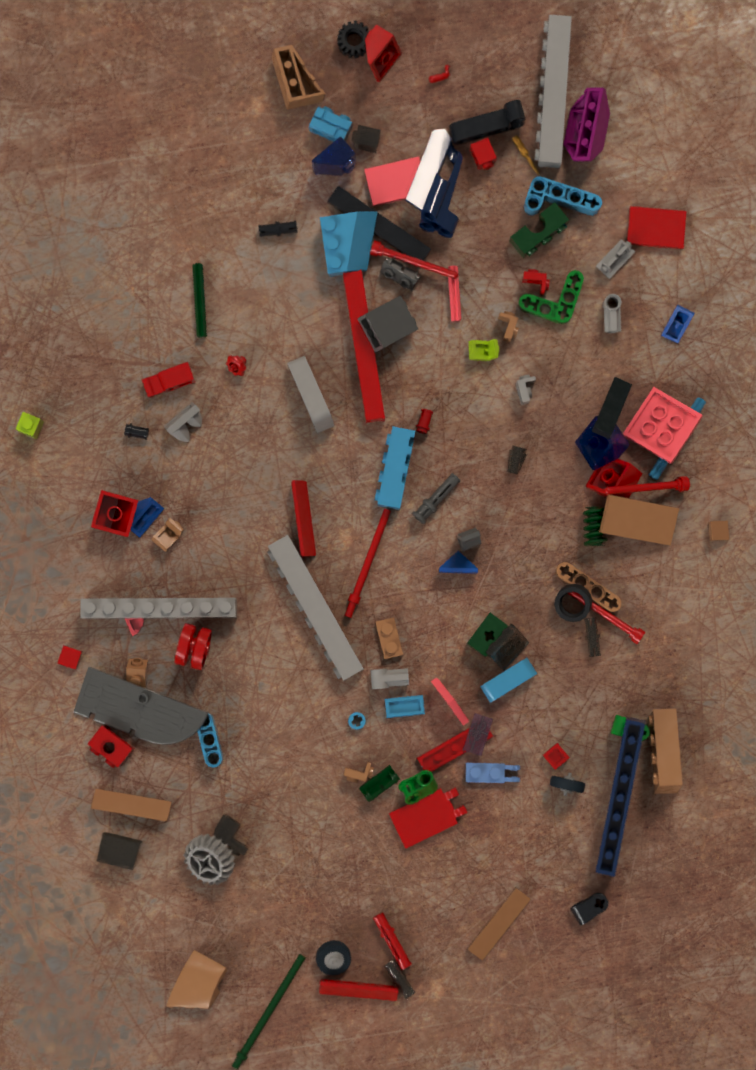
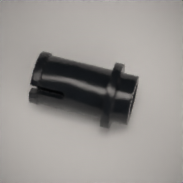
(136, 431)

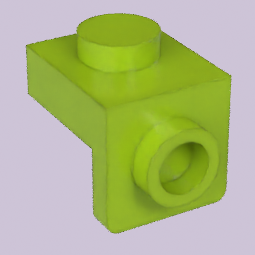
(483, 350)

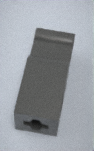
(469, 539)

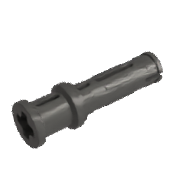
(430, 505)

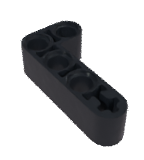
(488, 124)

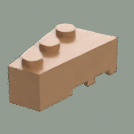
(294, 79)

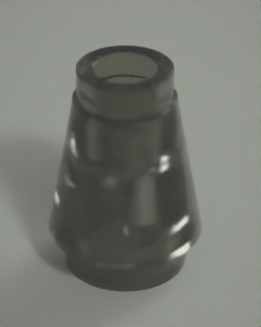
(516, 459)

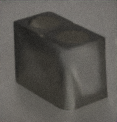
(119, 850)

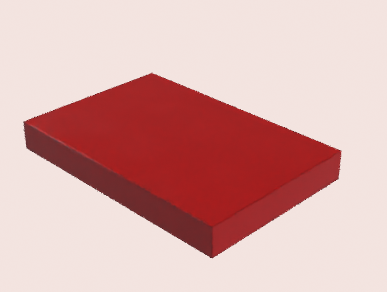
(656, 227)

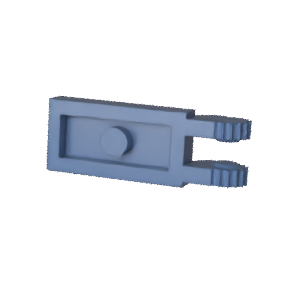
(490, 772)

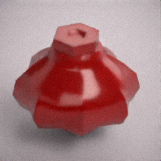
(236, 365)

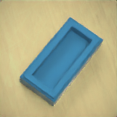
(404, 706)

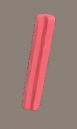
(454, 294)

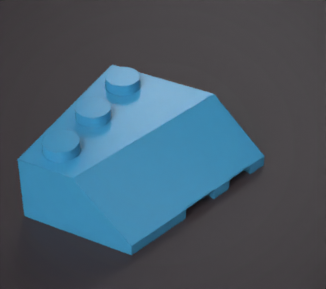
(348, 241)

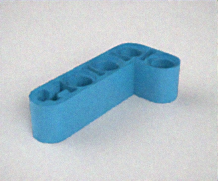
(563, 200)

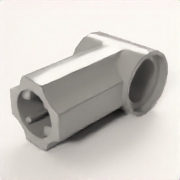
(612, 316)
(385, 678)

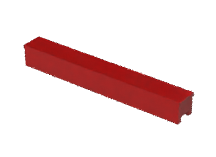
(363, 349)

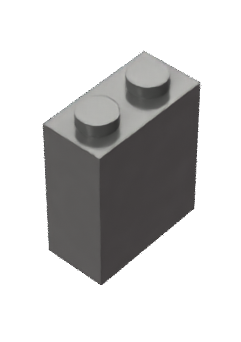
(388, 323)

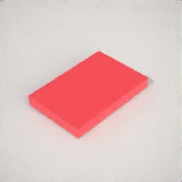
(391, 181)

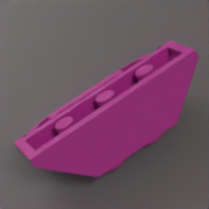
(587, 125)

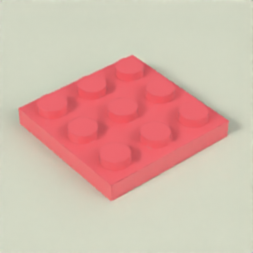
(662, 425)

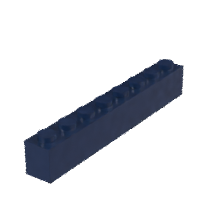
(620, 796)

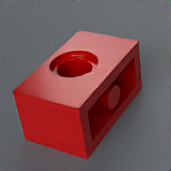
(121, 751)

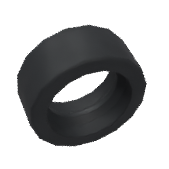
(566, 615)

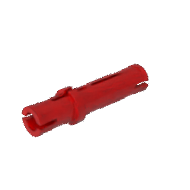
(392, 941)

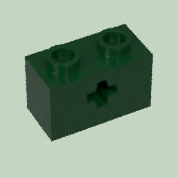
(478, 641)

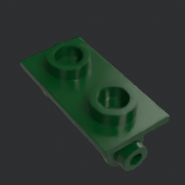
(379, 783)

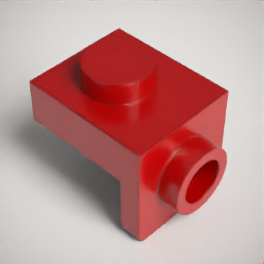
(534, 277)

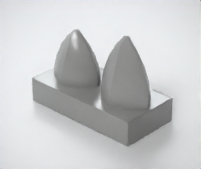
(177, 425)

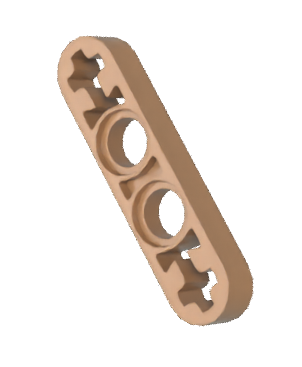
(590, 584)

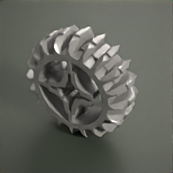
(209, 859)

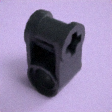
(586, 909)

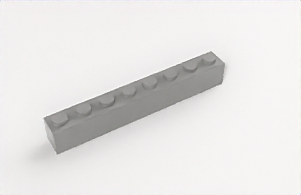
(554, 91)
(315, 607)
(158, 608)

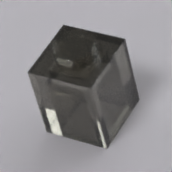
(366, 138)

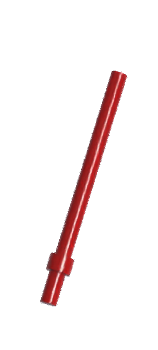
(354, 597)

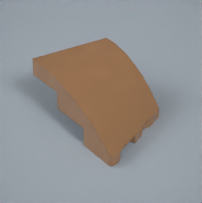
(197, 983)

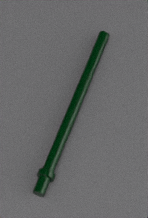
(242, 1055)

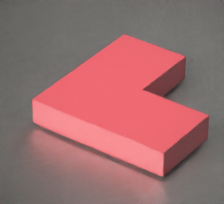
(450, 701)

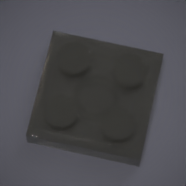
(507, 647)

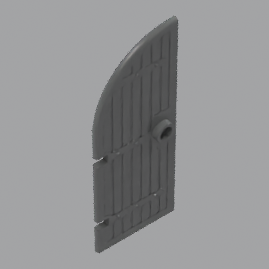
(129, 706)

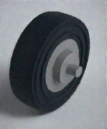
(567, 784)
(333, 957)

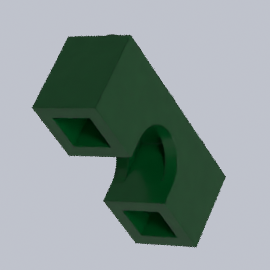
(527, 242)

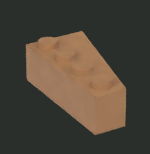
(665, 751)

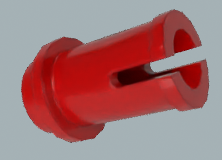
(424, 421)

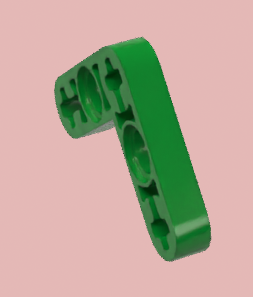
(555, 307)

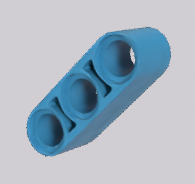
(508, 680)
(215, 747)

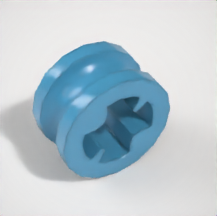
(351, 718)

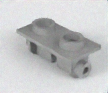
(615, 258)

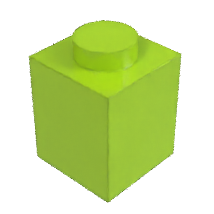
(29, 425)

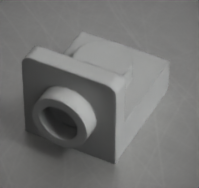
(523, 391)

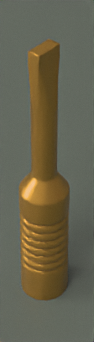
(524, 152)

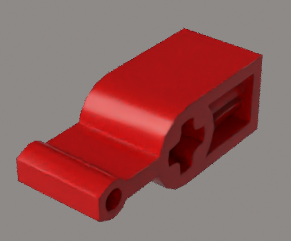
(168, 380)

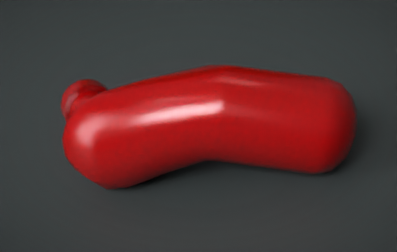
(439, 77)

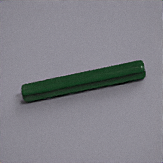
(199, 299)

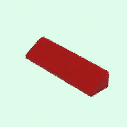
(303, 518)
(358, 989)

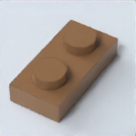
(389, 638)

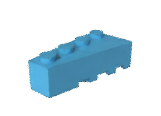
(396, 468)

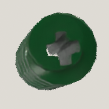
(594, 520)

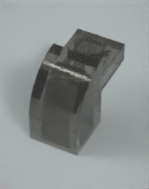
(226, 830)

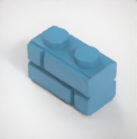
(330, 125)

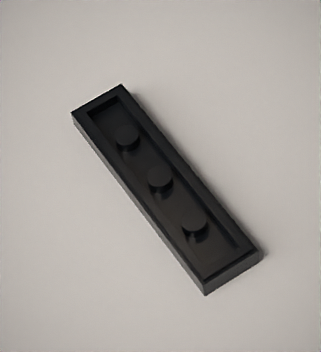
(611, 408)

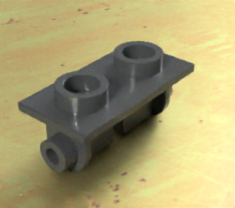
(392, 270)

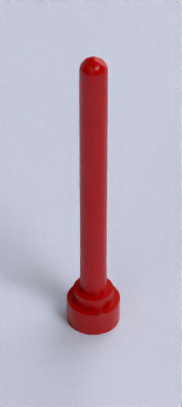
(378, 250)
(681, 484)
(634, 633)

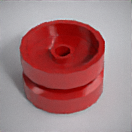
(193, 646)

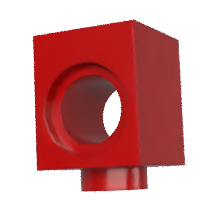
(483, 154)

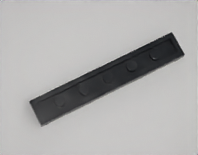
(383, 227)

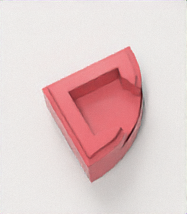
(134, 625)

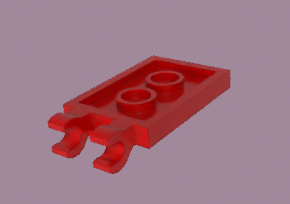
(426, 817)

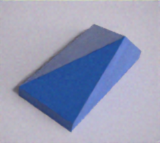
(677, 323)
(145, 514)
(458, 564)

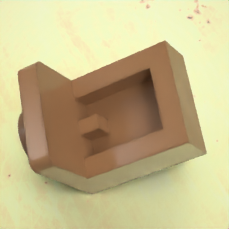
(512, 330)
(168, 534)
(137, 671)
(354, 775)

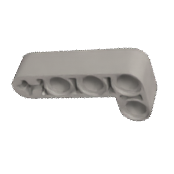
(311, 394)

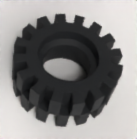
(343, 35)

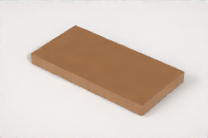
(639, 520)

